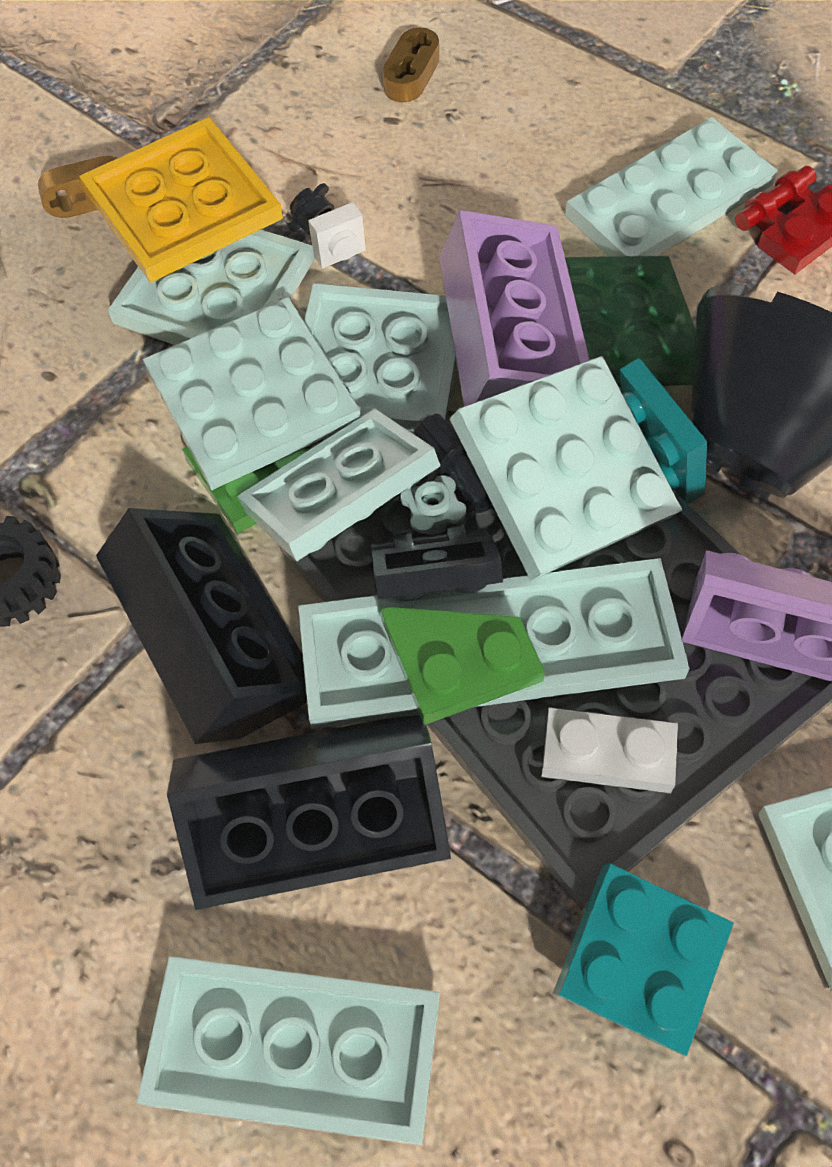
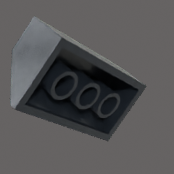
(204, 622)
(307, 810)

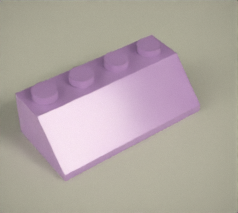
(508, 303)
(762, 614)

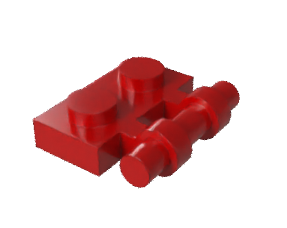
(802, 233)

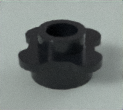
(309, 205)

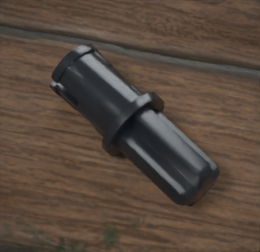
(453, 460)

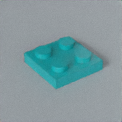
(668, 431)
(644, 959)

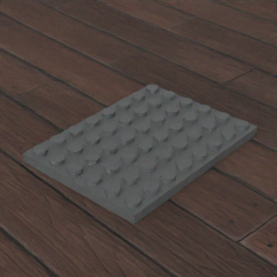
(725, 708)

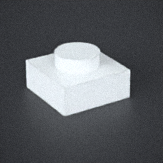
(337, 235)

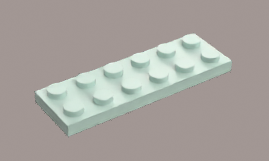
(585, 623)

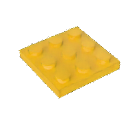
(180, 198)

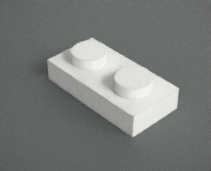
(610, 750)

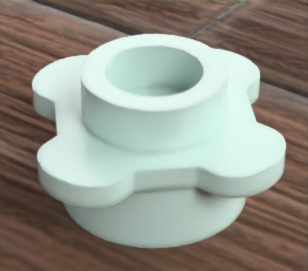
(434, 518)

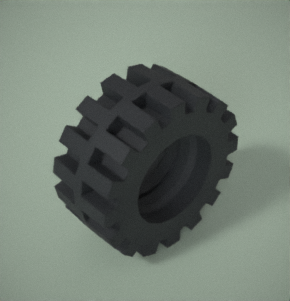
(36, 576)

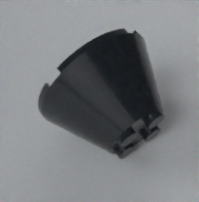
(763, 389)

